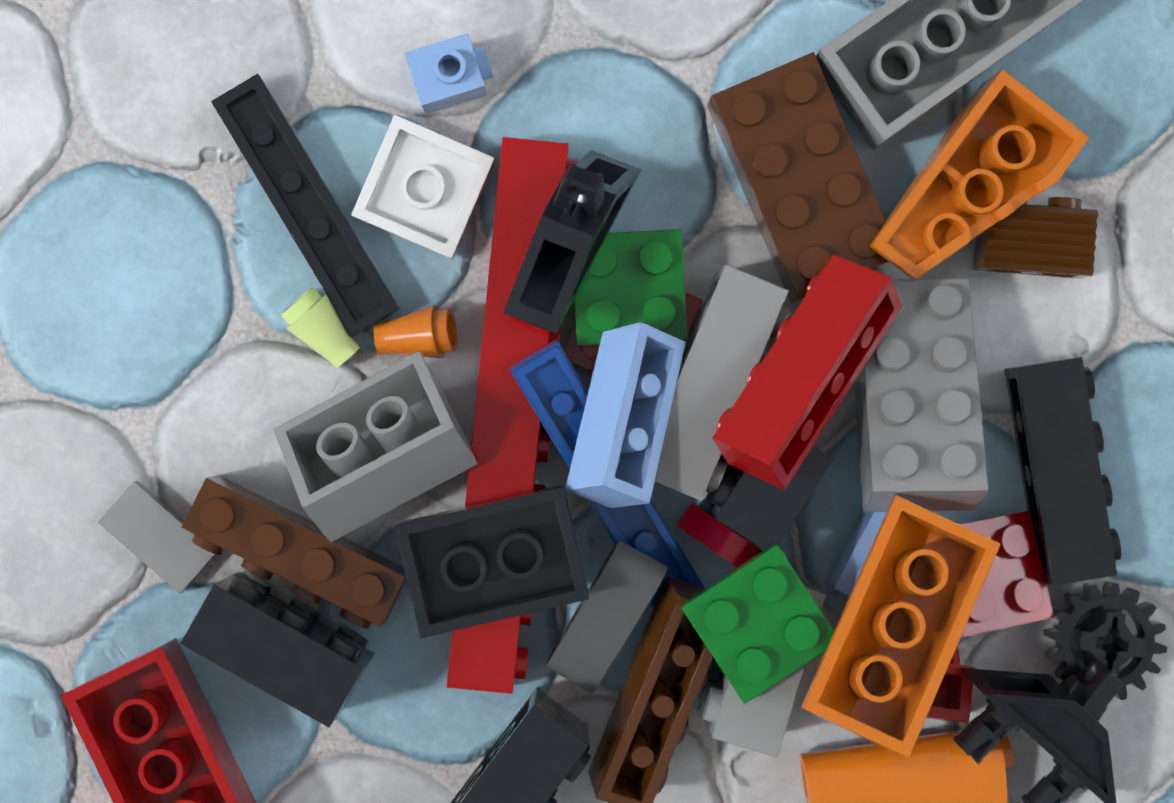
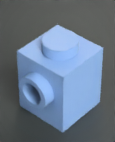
(449, 72)

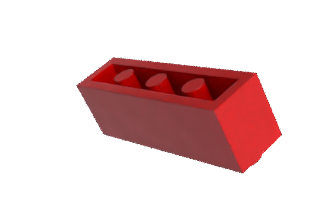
(807, 371)

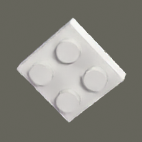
(423, 187)

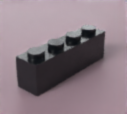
(1062, 469)

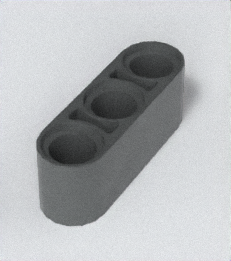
(608, 616)

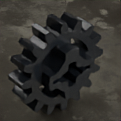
(1104, 619)

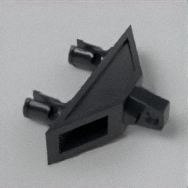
(569, 239)
(1055, 715)

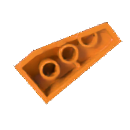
(982, 170)

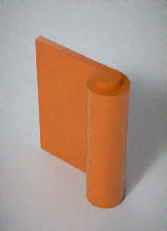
(932, 774)

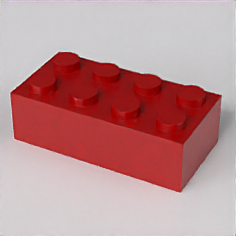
(155, 733)

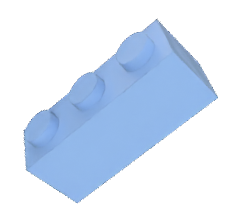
(625, 416)

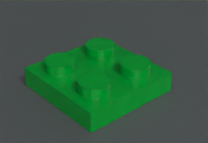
(634, 281)
(759, 623)

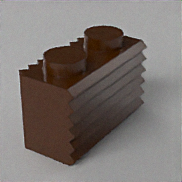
(1041, 241)

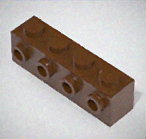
(296, 549)
(653, 703)

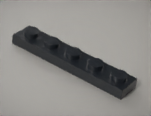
(305, 205)

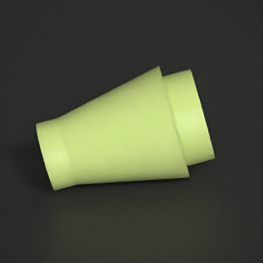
(320, 327)

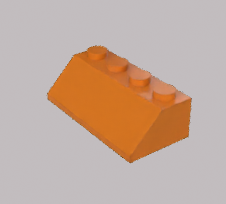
(901, 626)

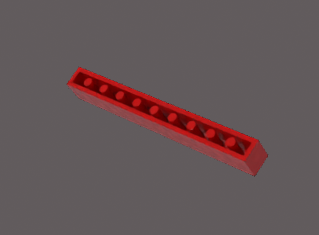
(505, 426)

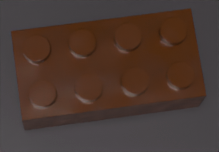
(798, 171)

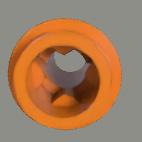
(426, 330)

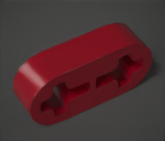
(717, 536)

